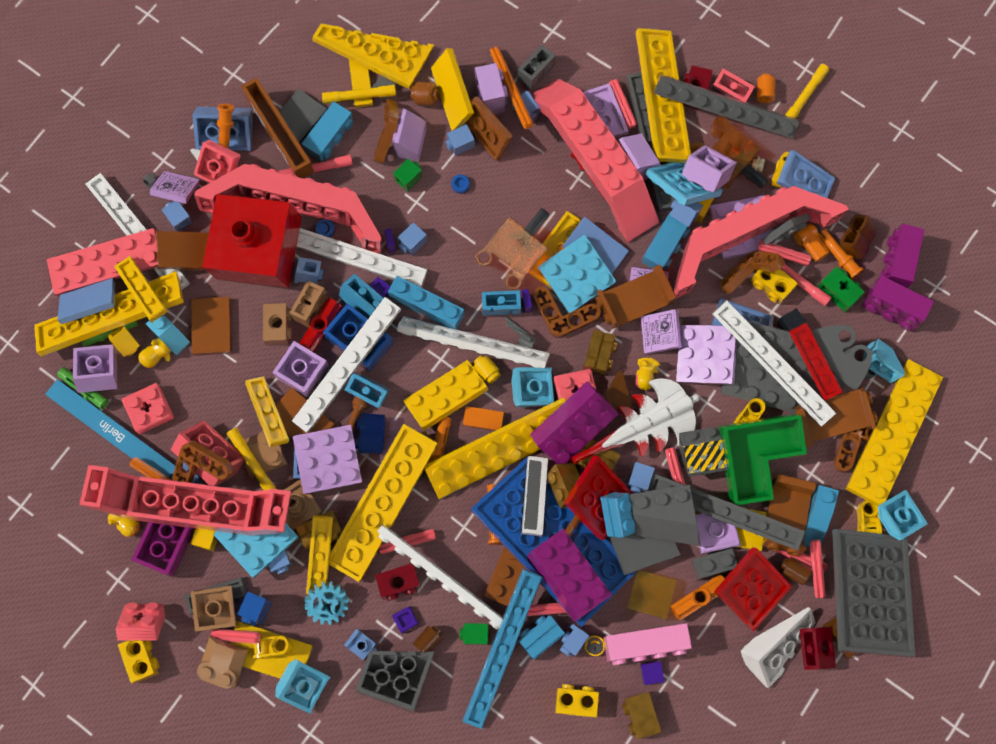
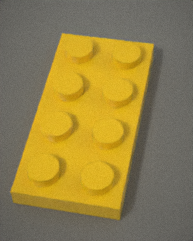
(445, 395)

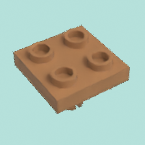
(301, 506)

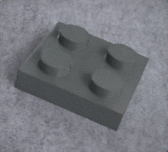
(786, 230)

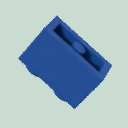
(254, 609)

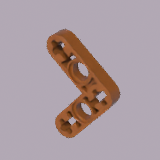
(391, 118)
(754, 260)
(558, 319)
(854, 437)
(197, 460)

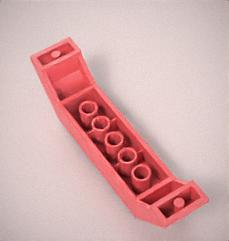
(599, 156)
(306, 196)
(749, 223)
(185, 503)

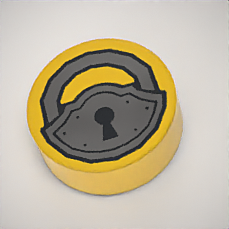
(594, 645)

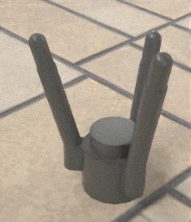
(525, 339)

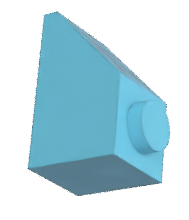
(169, 334)
(884, 361)

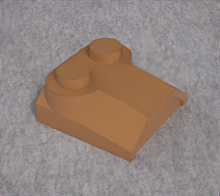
(268, 457)
(213, 608)
(222, 663)

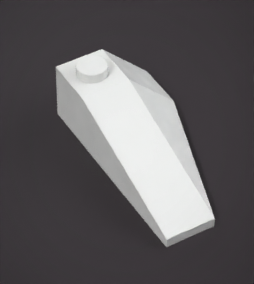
(770, 650)

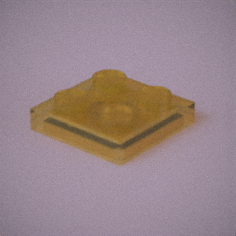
(651, 594)

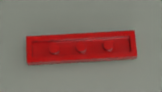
(815, 361)

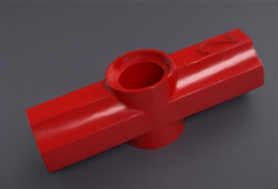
(326, 315)

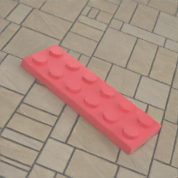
(97, 262)

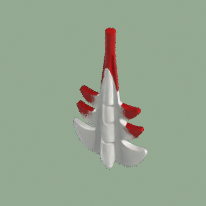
(672, 410)

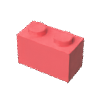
(733, 86)

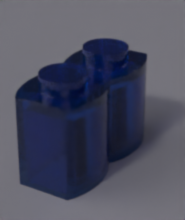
(371, 434)

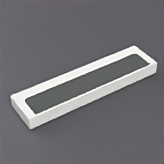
(534, 496)

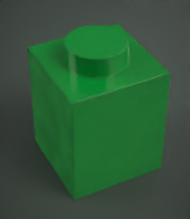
(408, 174)
(474, 634)

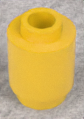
(486, 369)

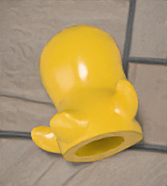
(152, 354)
(647, 367)
(125, 526)

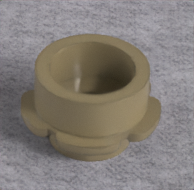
(758, 164)

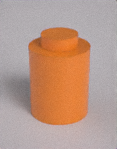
(766, 88)

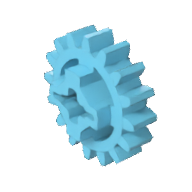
(330, 595)

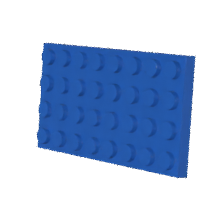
(503, 515)

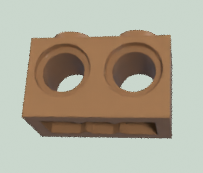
(308, 303)

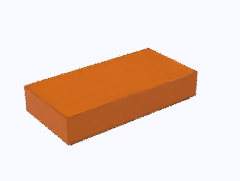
(483, 418)

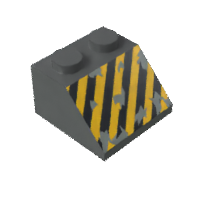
(702, 451)

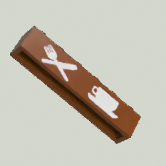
(277, 128)

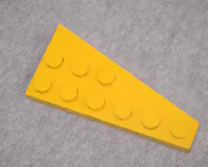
(382, 54)

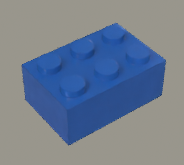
(345, 328)

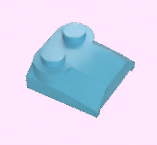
(532, 386)
(901, 516)
(301, 685)

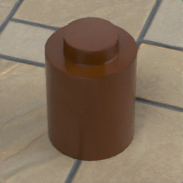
(795, 570)
(428, 639)

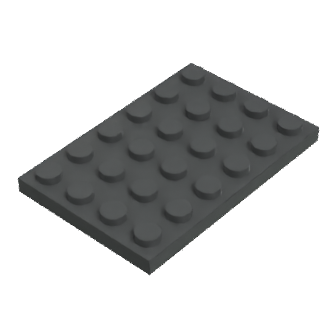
(756, 382)
(873, 594)

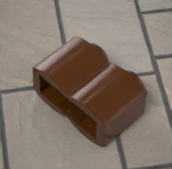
(858, 236)

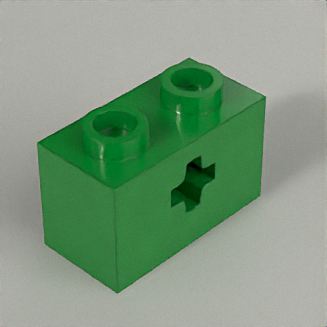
(842, 298)

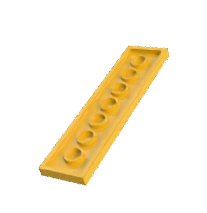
(665, 115)
(54, 336)
(894, 433)
(487, 453)
(382, 502)

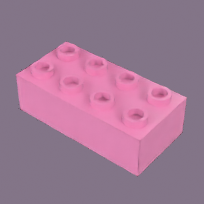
(647, 642)

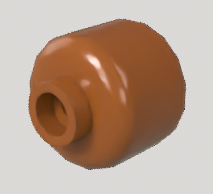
(424, 93)

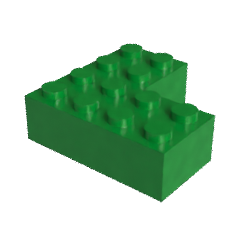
(749, 448)

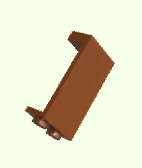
(636, 298)
(851, 414)
(790, 507)

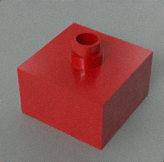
(252, 241)

